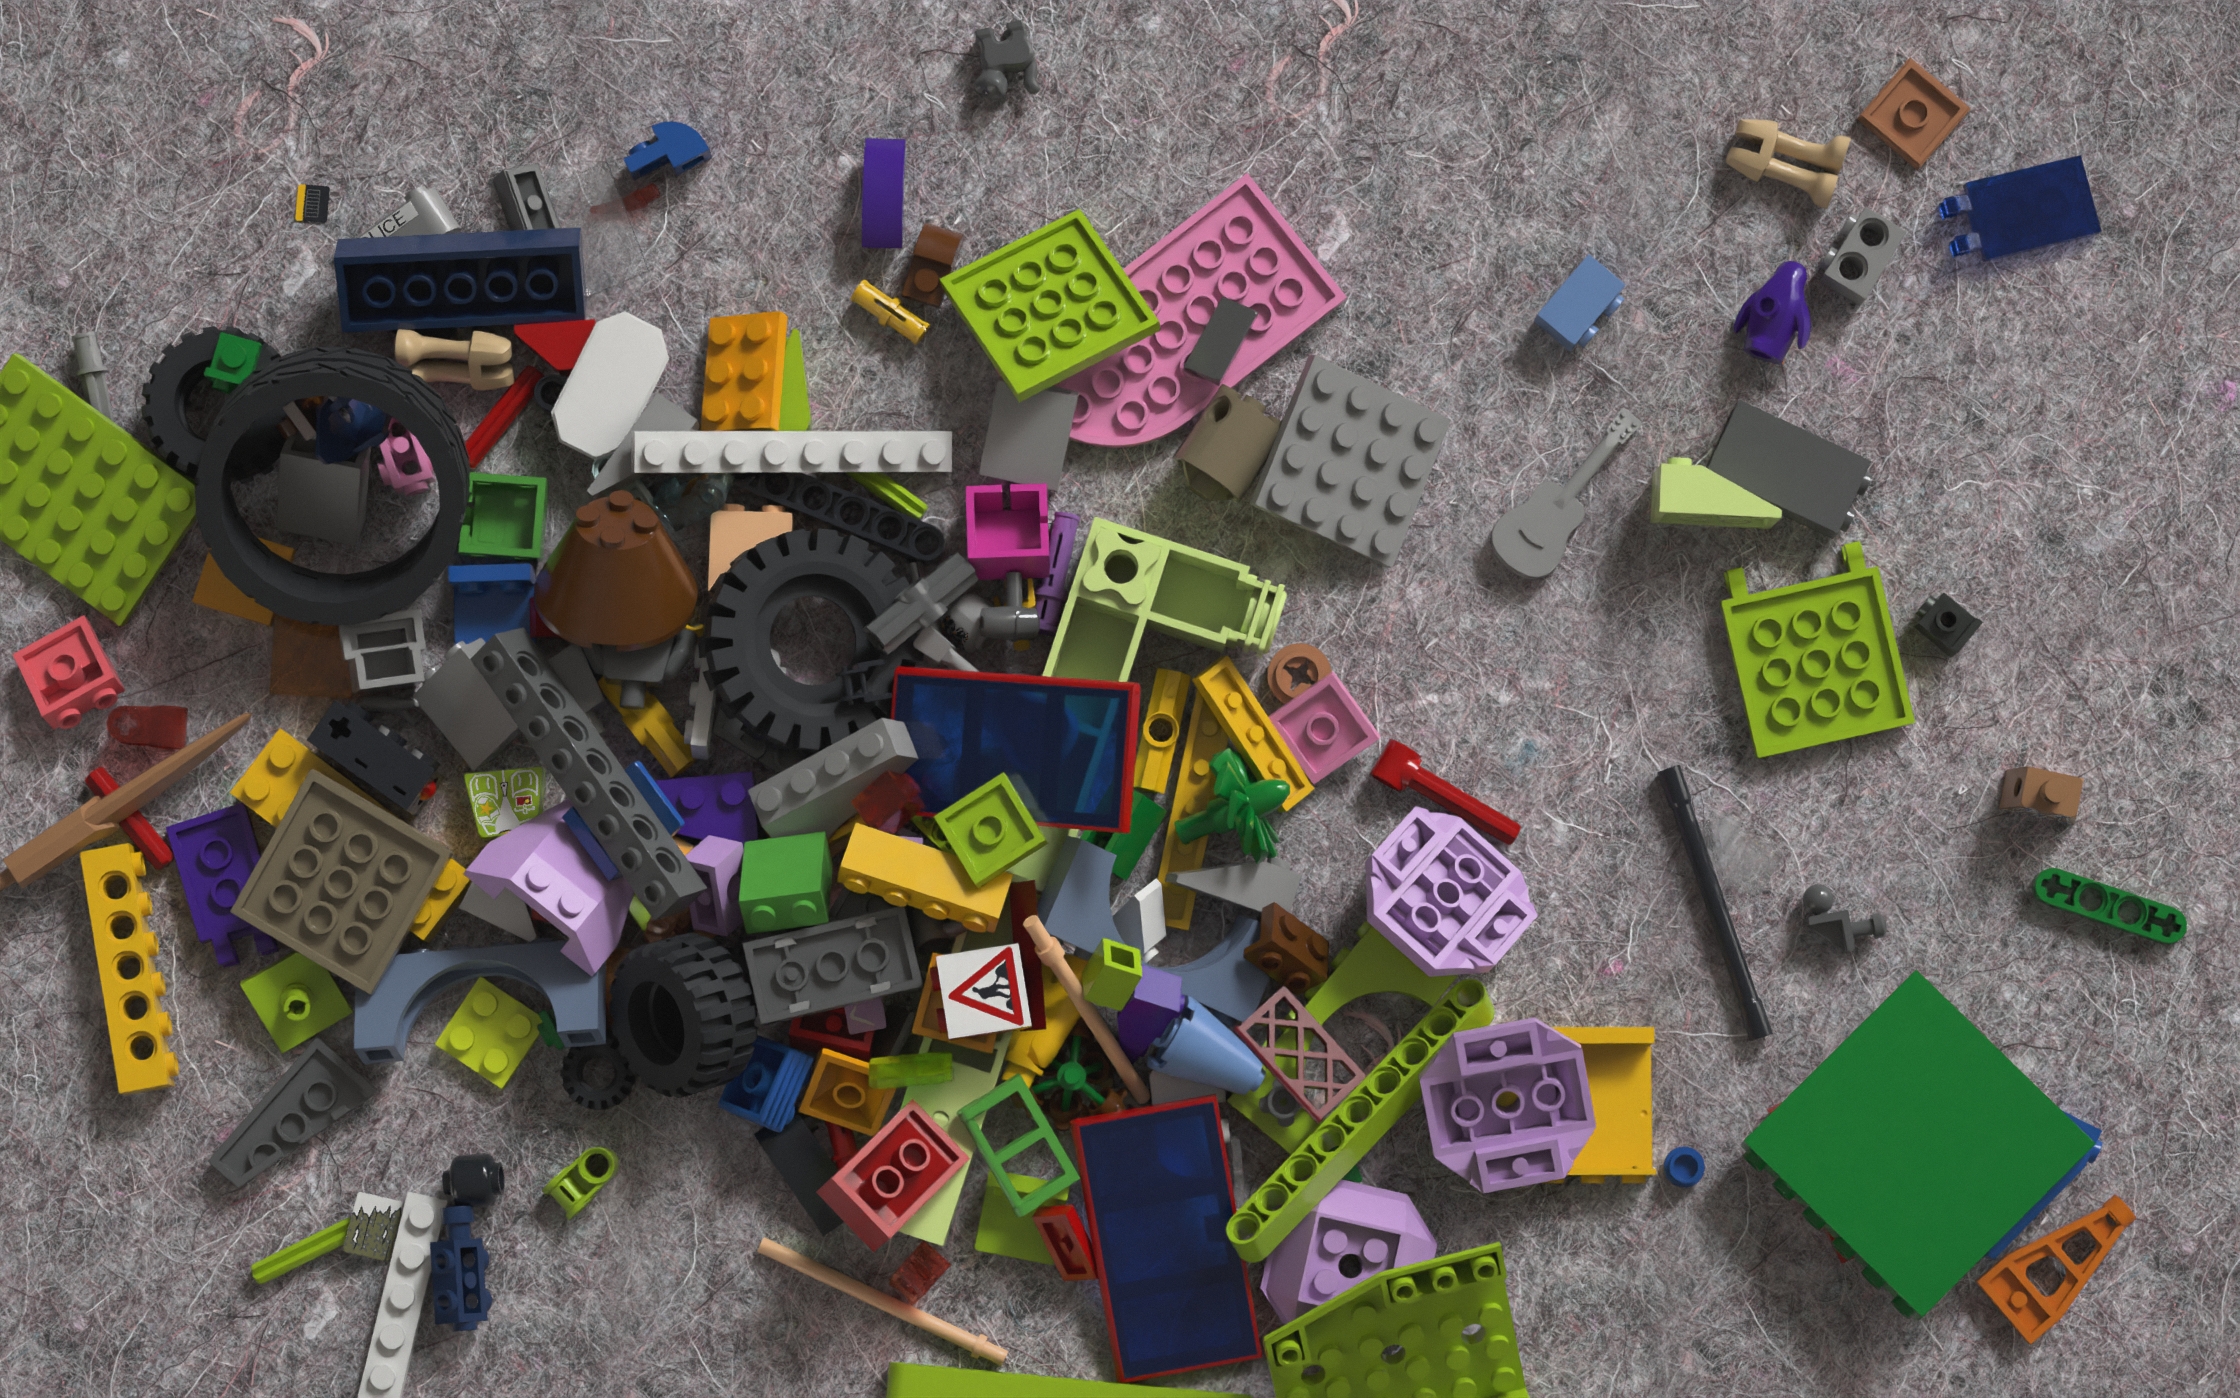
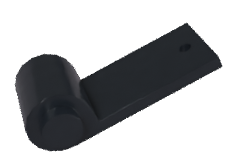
(802, 1166)

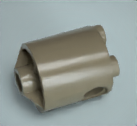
(1227, 446)

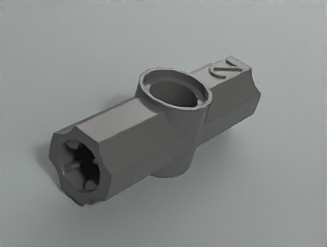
(920, 604)

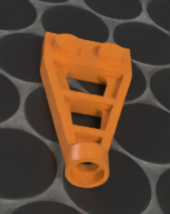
(2020, 1300)

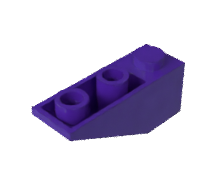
(1149, 1011)

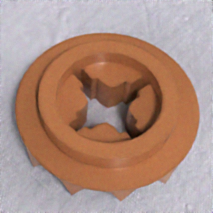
(1293, 657)
(668, 926)

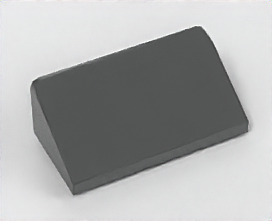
(525, 198)
(1221, 340)
(893, 1037)

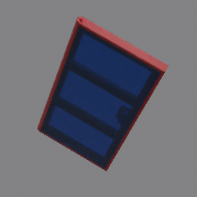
(1054, 737)
(1159, 1238)

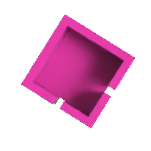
(1008, 539)

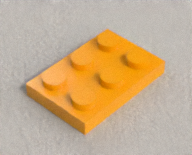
(744, 372)

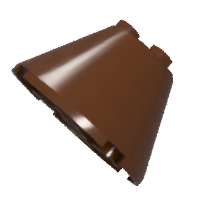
(616, 578)

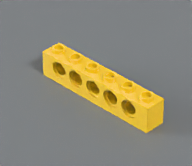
(99, 871)

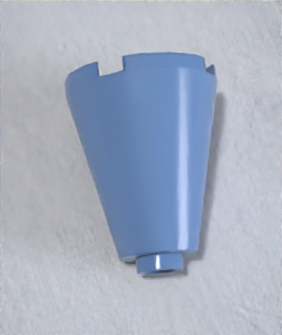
(1206, 1052)

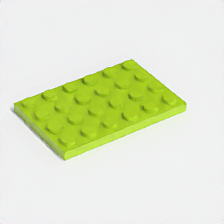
(85, 493)

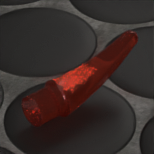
(641, 197)

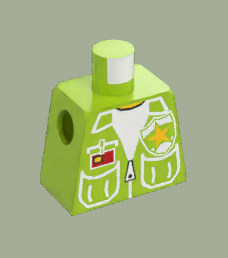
(505, 799)

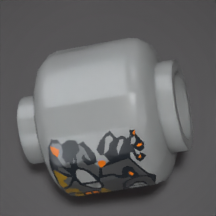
(962, 623)

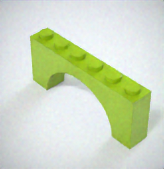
(1365, 970)

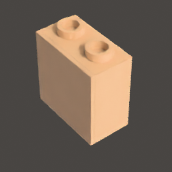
(738, 530)

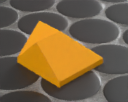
(842, 1093)

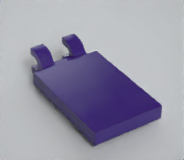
(214, 864)

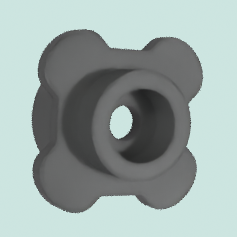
(1271, 1105)

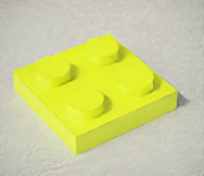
(491, 1033)

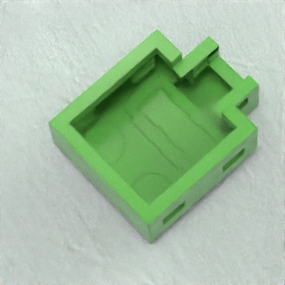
(506, 517)

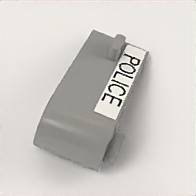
(420, 215)

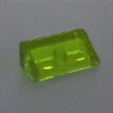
(911, 1070)

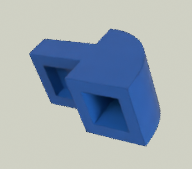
(675, 144)

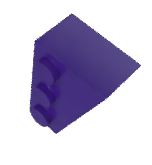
(714, 806)

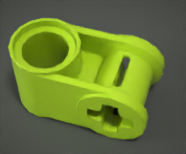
(581, 1182)

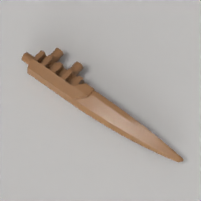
(101, 817)

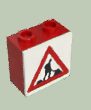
(981, 992)

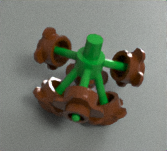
(1066, 1102)

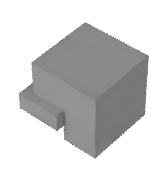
(384, 652)

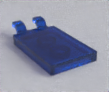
(2024, 210)

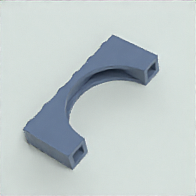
(1079, 914)
(418, 977)

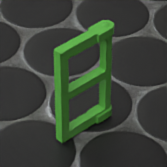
(1042, 1130)

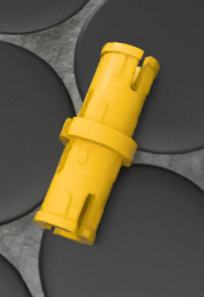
(868, 297)

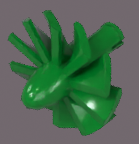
(1239, 806)

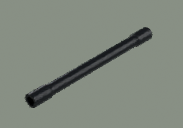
(1750, 1004)

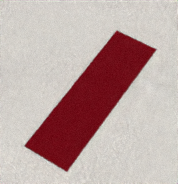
(1023, 905)

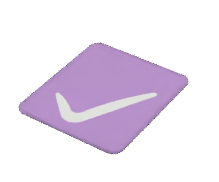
(865, 1016)

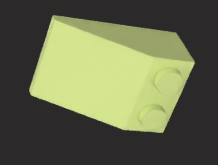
(1701, 497)

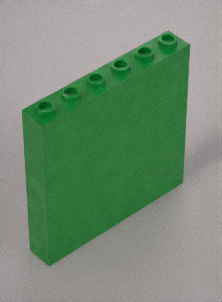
(1916, 1146)

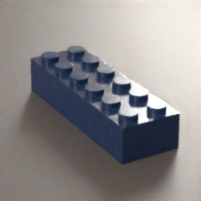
(460, 279)

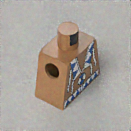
(2041, 794)

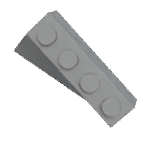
(820, 789)

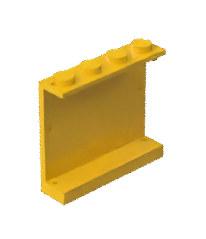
(1621, 1099)

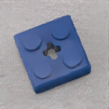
(768, 1085)

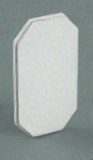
(609, 385)

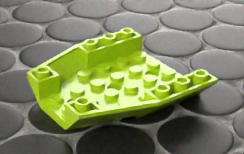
(1423, 1312)

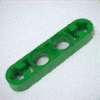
(2108, 909)

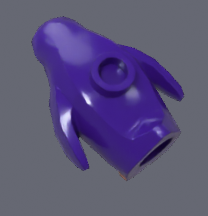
(1776, 315)

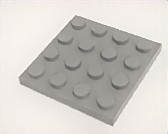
(1350, 461)

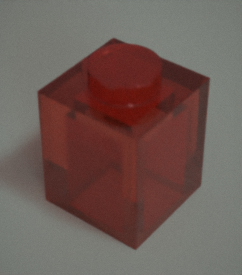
(889, 802)

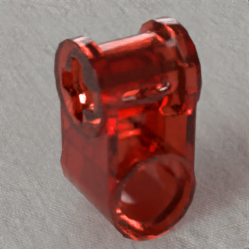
(156, 726)

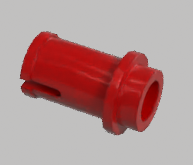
(842, 1143)

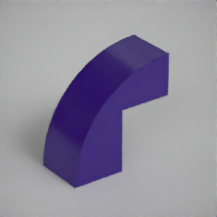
(883, 193)

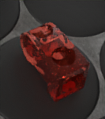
(919, 1272)

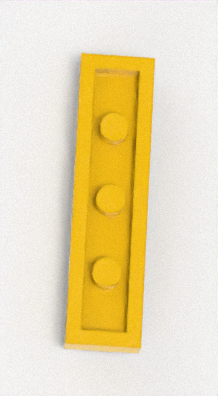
(1251, 729)

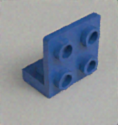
(491, 599)
(655, 798)

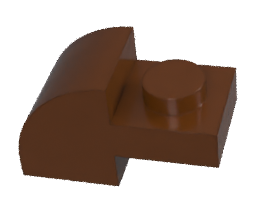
(932, 259)

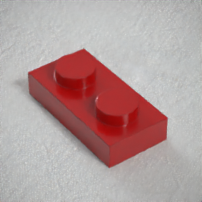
(1066, 1242)

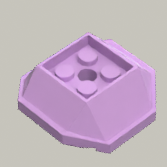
(1445, 895)
(1518, 1142)
(1351, 1219)

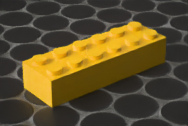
(274, 782)

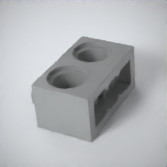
(1867, 259)

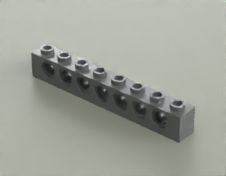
(588, 773)

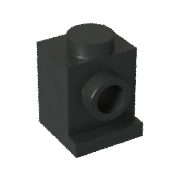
(1947, 639)

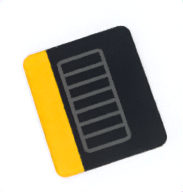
(312, 203)

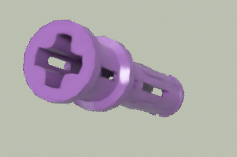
(1051, 592)

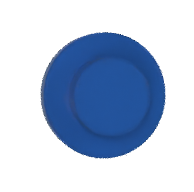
(1684, 1167)

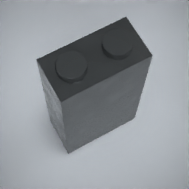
(1791, 469)

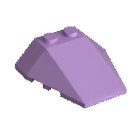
(560, 881)

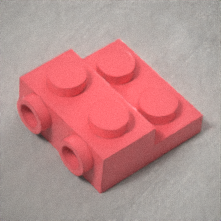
(69, 674)

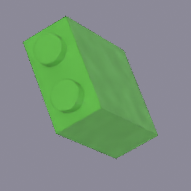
(786, 882)

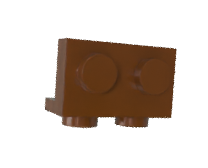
(1289, 951)

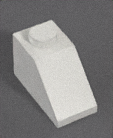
(505, 911)
(1143, 920)

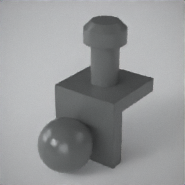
(1836, 926)

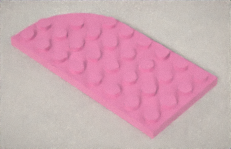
(1228, 250)

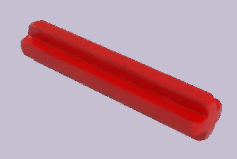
(502, 415)
(135, 825)

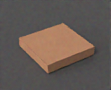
(1913, 113)

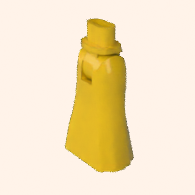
(1039, 1047)

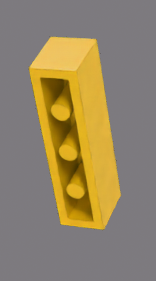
(921, 878)

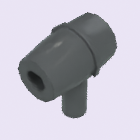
(1013, 620)

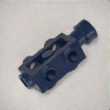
(456, 1276)

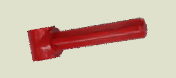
(1400, 767)

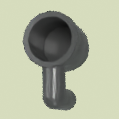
(932, 934)

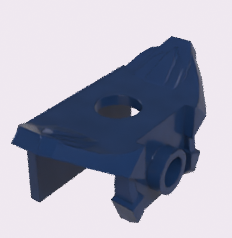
(341, 440)

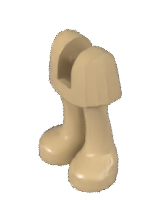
(1755, 166)
(485, 353)

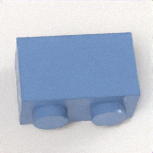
(1580, 303)

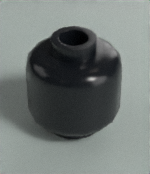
(474, 1180)

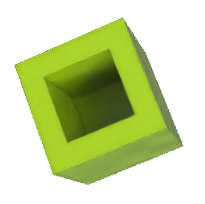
(1111, 974)

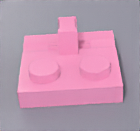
(1324, 727)

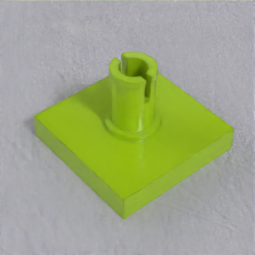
(991, 830)
(295, 999)

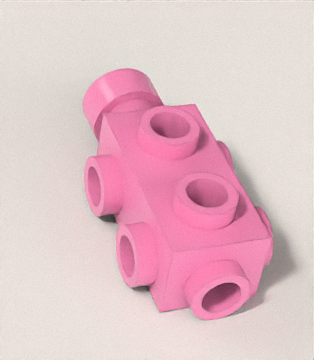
(397, 454)

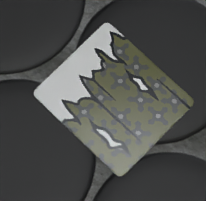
(373, 1226)

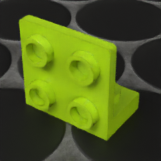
(1010, 1235)

